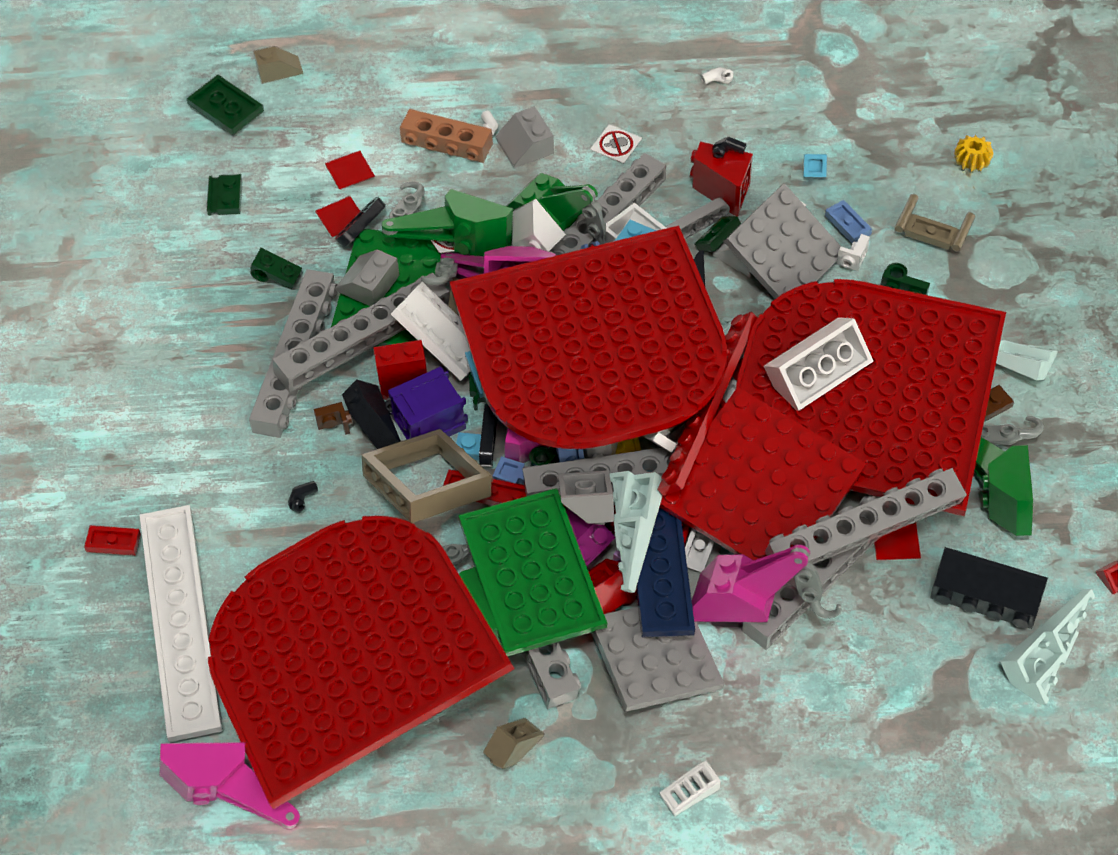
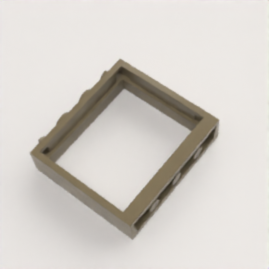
(413, 507)

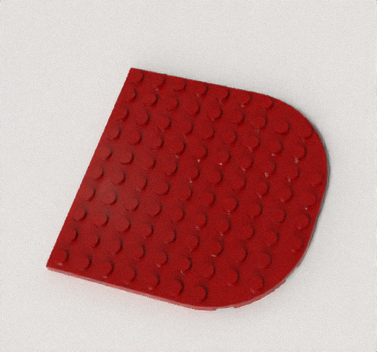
(595, 341)
(916, 401)
(346, 649)

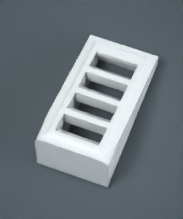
(694, 774)

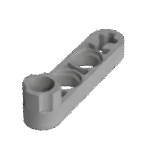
(701, 217)

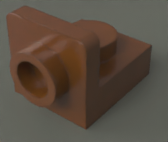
(333, 415)

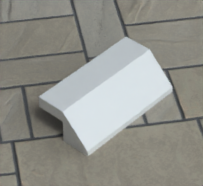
(436, 326)

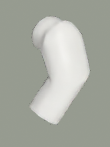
(718, 74)
(489, 121)

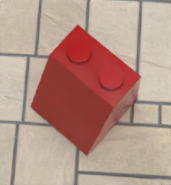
(722, 177)
(399, 364)

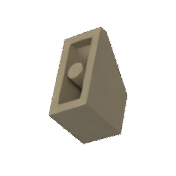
(276, 64)
(512, 742)

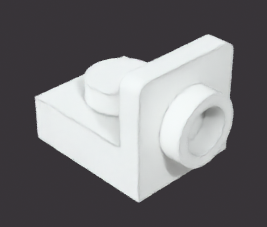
(854, 257)

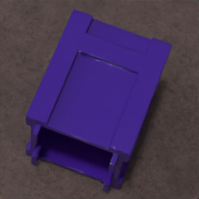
(428, 405)

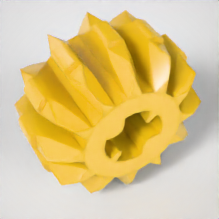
(973, 153)

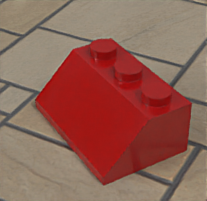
(607, 584)

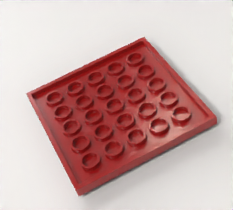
(760, 478)

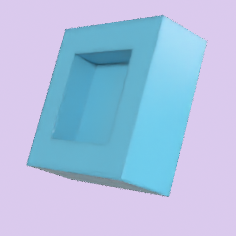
(815, 165)
(470, 443)

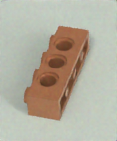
(446, 135)

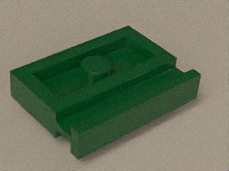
(224, 194)

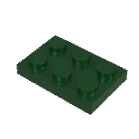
(225, 104)

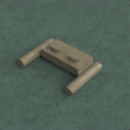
(930, 230)

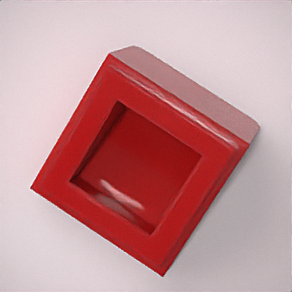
(1109, 576)

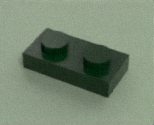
(718, 233)

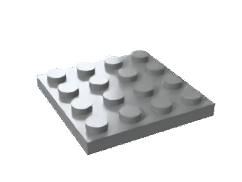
(783, 243)
(654, 668)

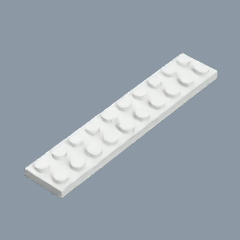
(179, 624)

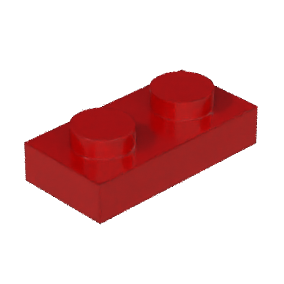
(112, 540)

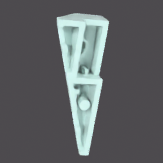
(1025, 359)
(636, 511)
(1037, 659)

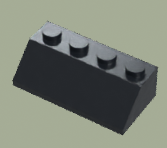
(988, 588)

